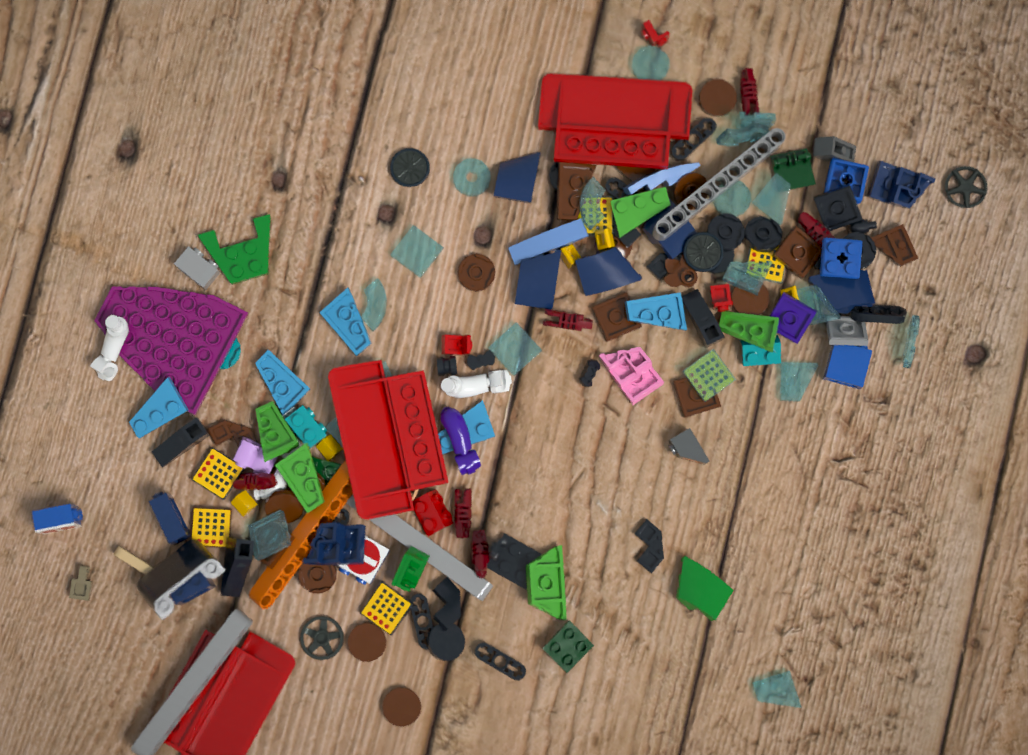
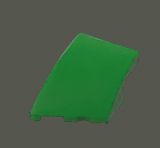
(702, 589)

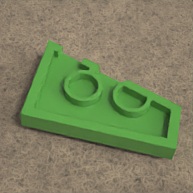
(636, 209)
(751, 328)
(274, 432)
(302, 477)

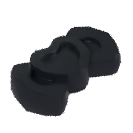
(481, 360)
(589, 372)

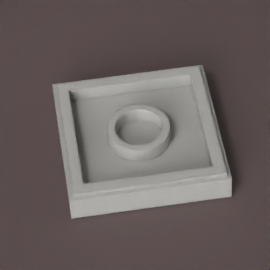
(847, 332)

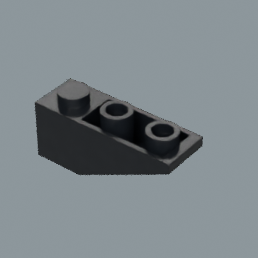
(702, 318)
(181, 442)
(236, 565)

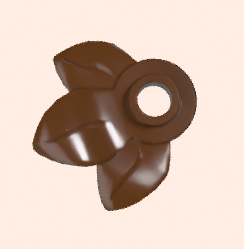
(677, 271)

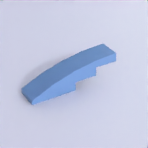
(664, 176)
(549, 241)

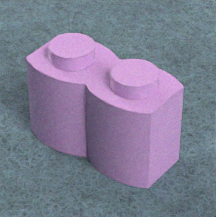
(251, 455)

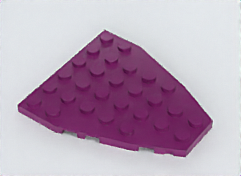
(174, 336)

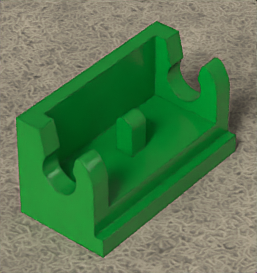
(410, 569)

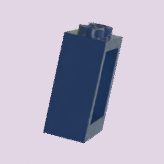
(169, 518)
(192, 589)

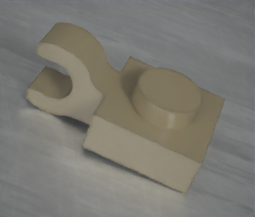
(81, 587)

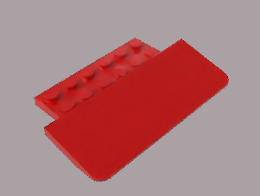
(614, 119)
(386, 437)
(234, 700)

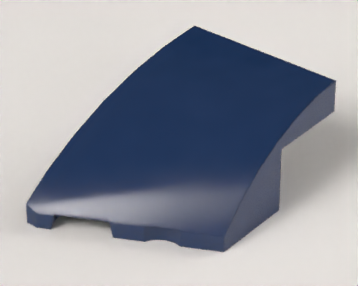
(517, 178)
(897, 185)
(675, 243)
(605, 271)
(538, 281)
(845, 292)
(337, 545)

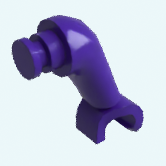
(460, 439)

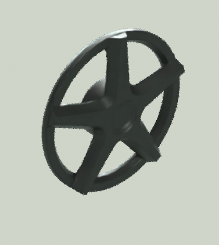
(966, 186)
(321, 638)

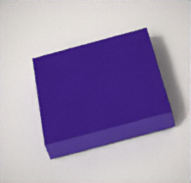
(793, 317)

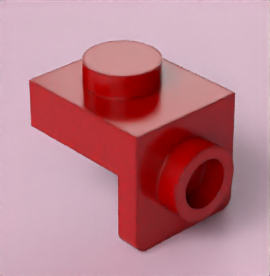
(649, 33)
(721, 297)
(456, 345)

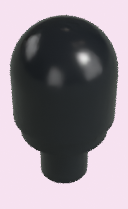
(862, 226)

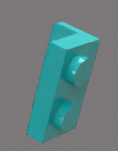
(754, 355)
(305, 426)

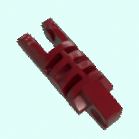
(748, 91)
(814, 228)
(568, 320)
(255, 481)
(463, 512)
(480, 553)

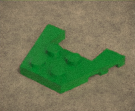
(244, 259)

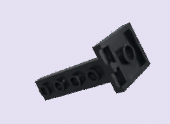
(510, 559)

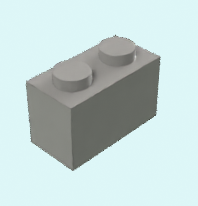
(197, 267)

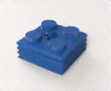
(855, 173)
(832, 267)

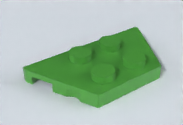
(547, 583)

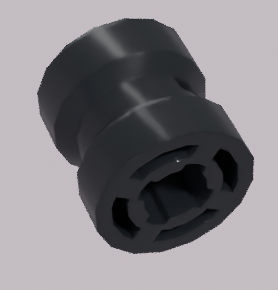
(446, 366)

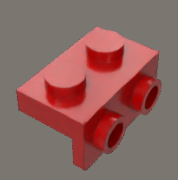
(432, 512)

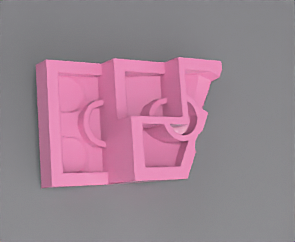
(632, 373)

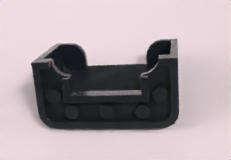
(175, 571)

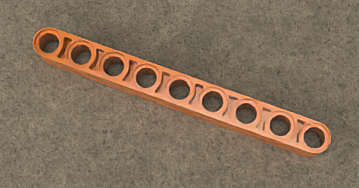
(274, 580)

